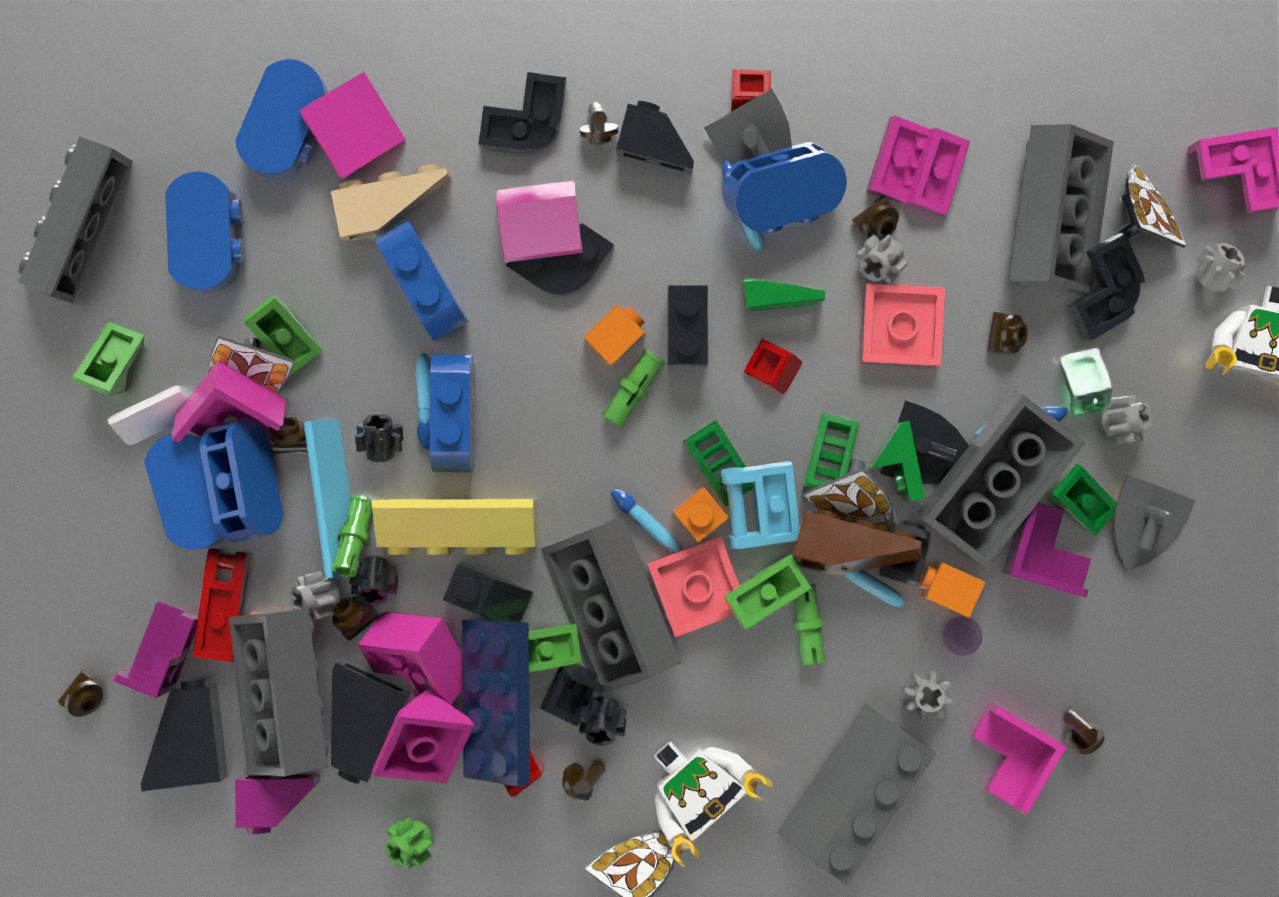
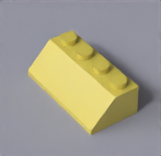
(455, 523)

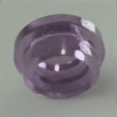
(962, 635)

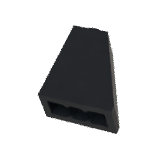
(361, 719)
(188, 740)

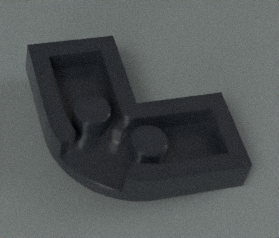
(533, 125)
(566, 272)
(1119, 290)

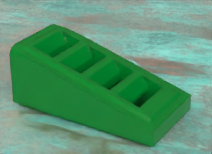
(770, 295)
(838, 424)
(732, 455)

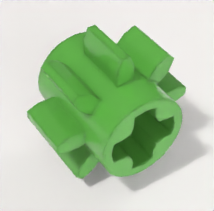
(408, 843)

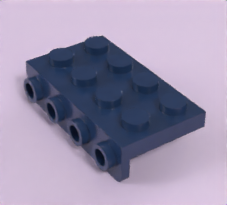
(496, 701)

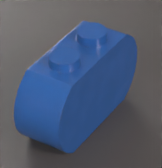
(273, 133)
(784, 187)
(203, 232)
(421, 280)
(452, 413)
(241, 480)
(182, 492)

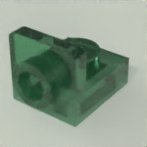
(1086, 381)

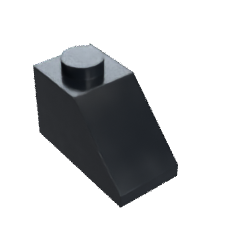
(652, 139)
(487, 594)

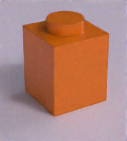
(615, 334)
(700, 514)
(951, 588)

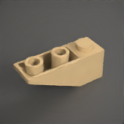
(378, 206)

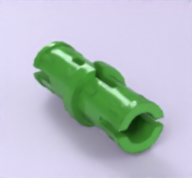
(633, 388)
(353, 536)
(809, 627)

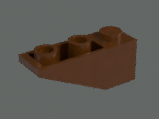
(848, 547)

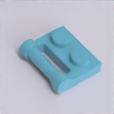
(773, 500)

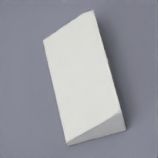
(149, 415)

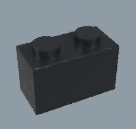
(687, 326)

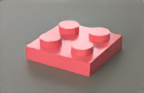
(903, 325)
(694, 584)

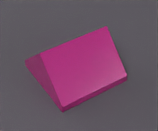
(539, 221)
(424, 741)

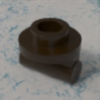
(599, 131)
(877, 219)
(1007, 333)
(289, 438)
(353, 616)
(82, 695)
(1083, 736)
(579, 781)

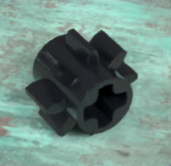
(379, 437)
(374, 580)
(602, 720)

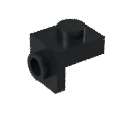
(909, 571)
(569, 692)

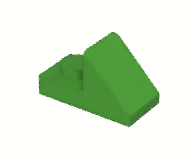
(282, 333)
(109, 360)
(766, 592)
(553, 647)

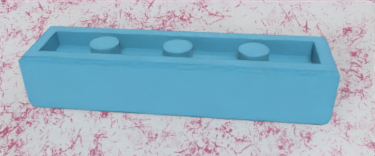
(329, 484)

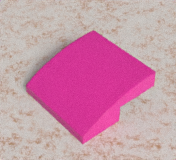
(351, 125)
(918, 165)

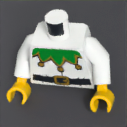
(1249, 339)
(699, 792)

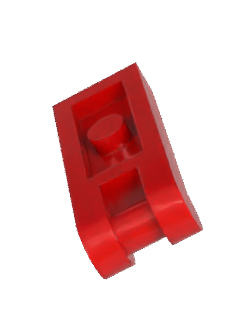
(218, 603)

